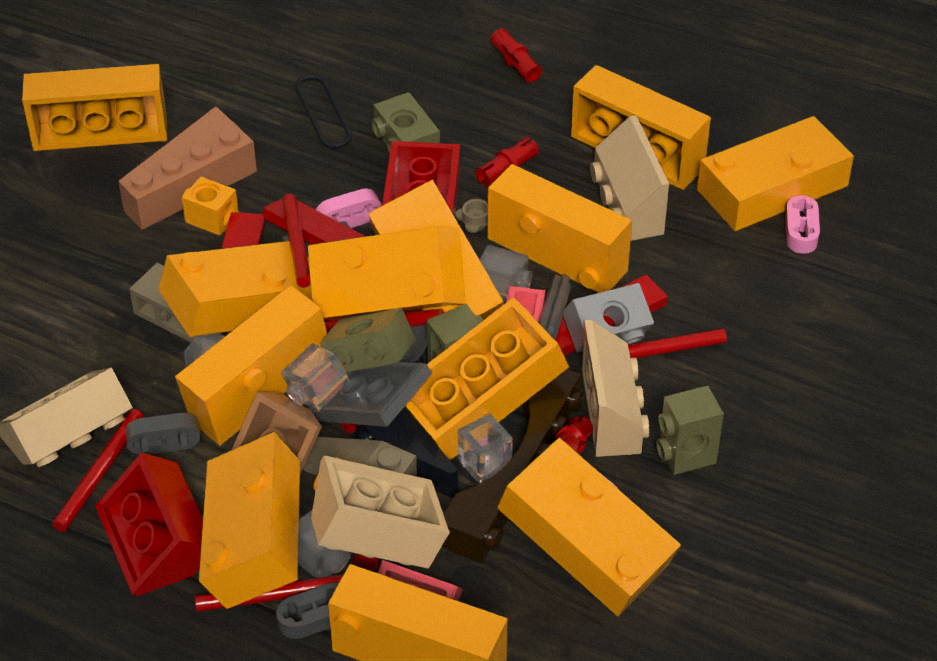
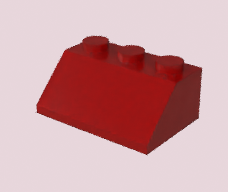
(152, 524)

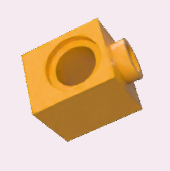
(209, 205)

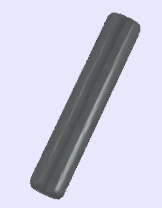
(554, 304)

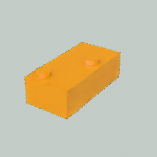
(95, 107)
(673, 129)
(764, 173)
(427, 208)
(559, 229)
(387, 272)
(226, 286)
(248, 361)
(486, 373)
(250, 521)
(588, 526)
(400, 622)

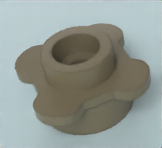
(473, 215)

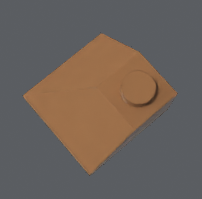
(281, 415)

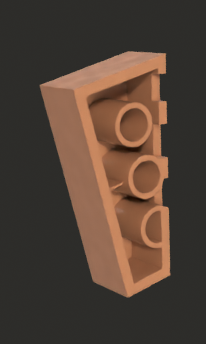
(207, 148)

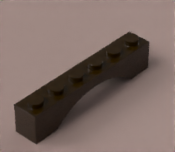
(473, 513)

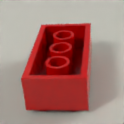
(418, 163)

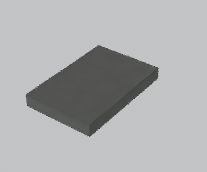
(375, 394)

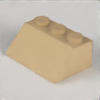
(632, 179)
(612, 393)
(65, 417)
(377, 513)

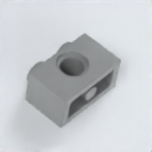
(623, 305)

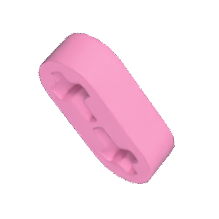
(351, 207)
(807, 224)

